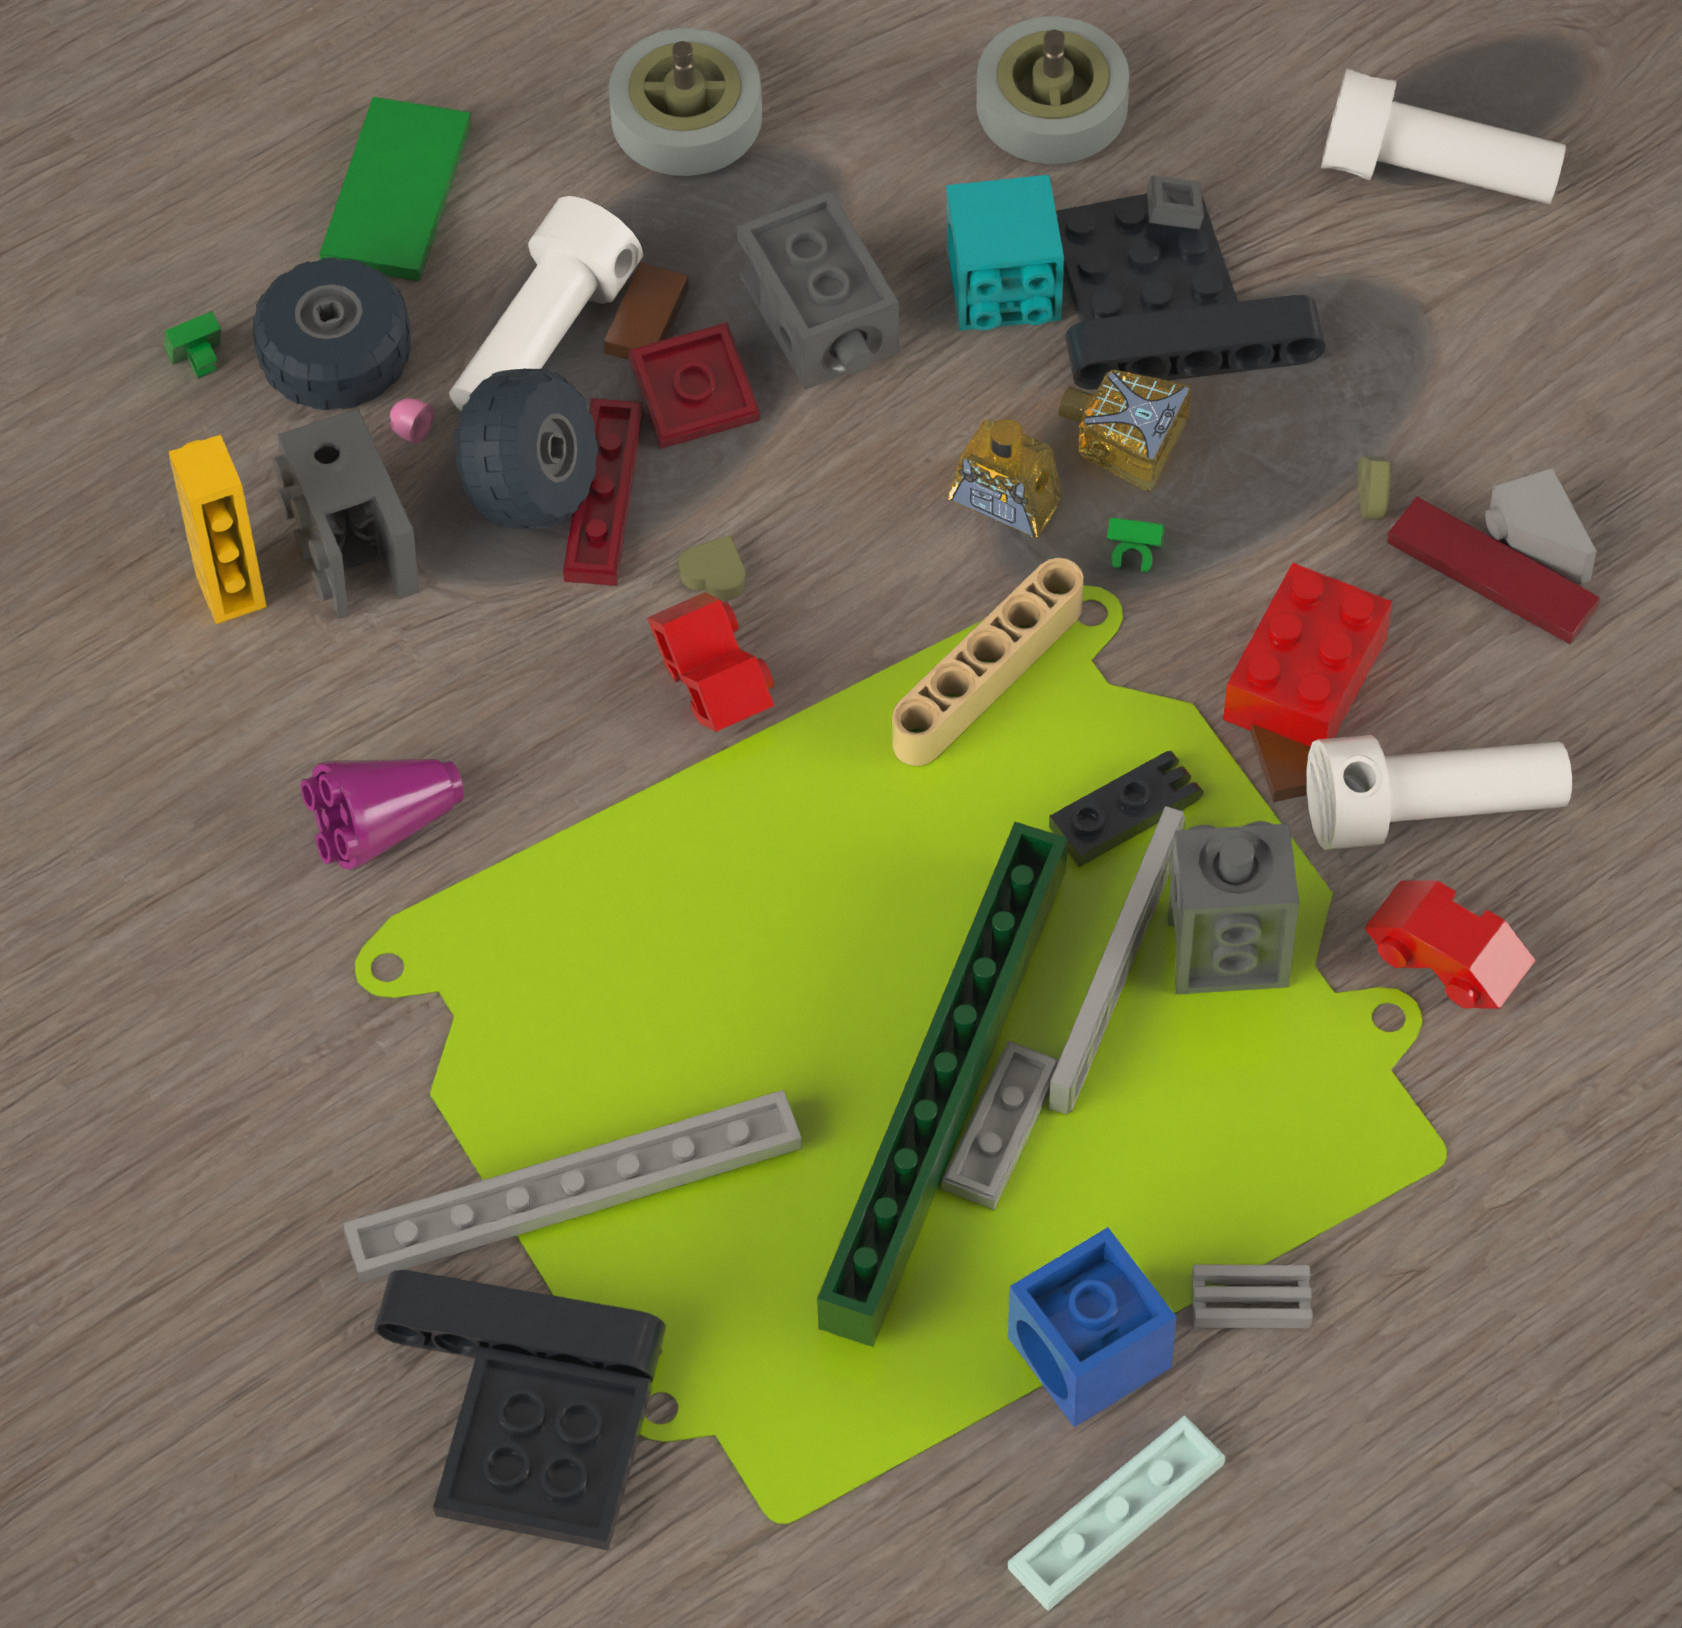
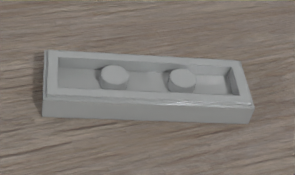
(1000, 1126)

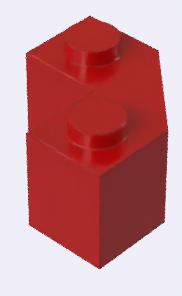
(703, 653)
(1470, 954)

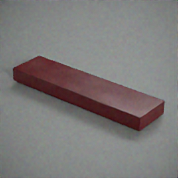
(601, 520)
(1493, 570)

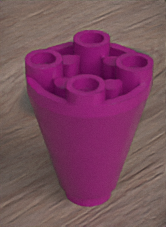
(376, 804)

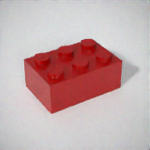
(1307, 657)

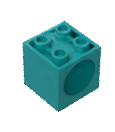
(1004, 252)

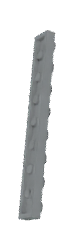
(572, 1186)

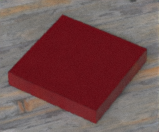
(693, 385)

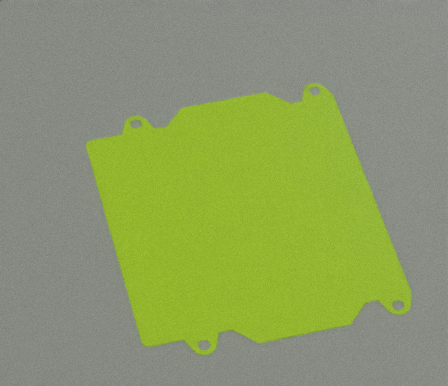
(795, 936)

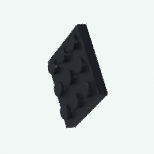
(1132, 266)
(543, 1448)

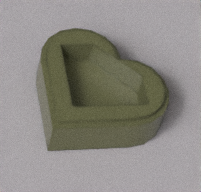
(1374, 486)
(714, 568)

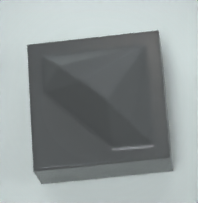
(1175, 202)

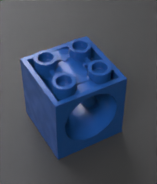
(1091, 1326)

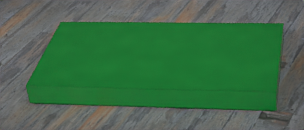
(397, 186)

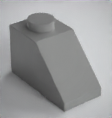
(1542, 524)

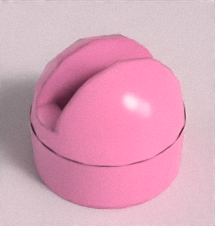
(412, 419)

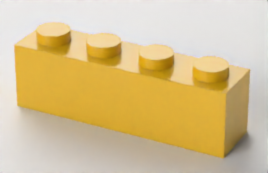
(218, 528)

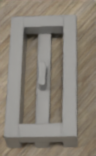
(1251, 1275)

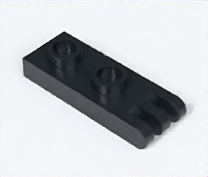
(1124, 807)

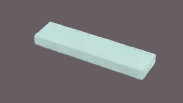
(1116, 1512)

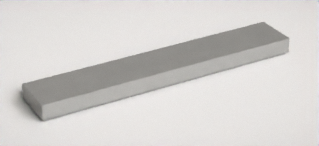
(1115, 964)

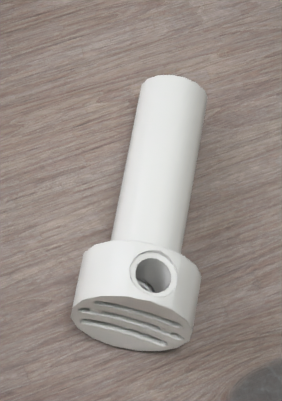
(1375, 128)
(579, 258)
(1360, 790)

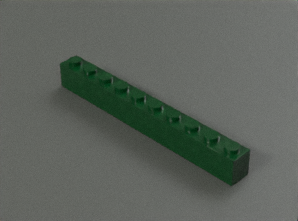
(942, 1086)

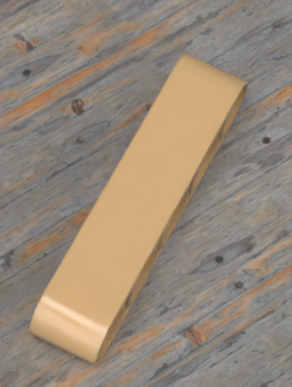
(979, 682)

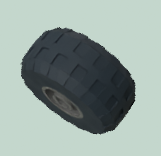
(332, 333)
(526, 448)

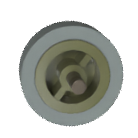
(1052, 90)
(685, 101)

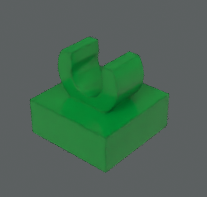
(194, 342)
(1134, 536)

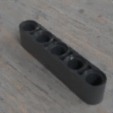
(1197, 340)
(465, 1314)

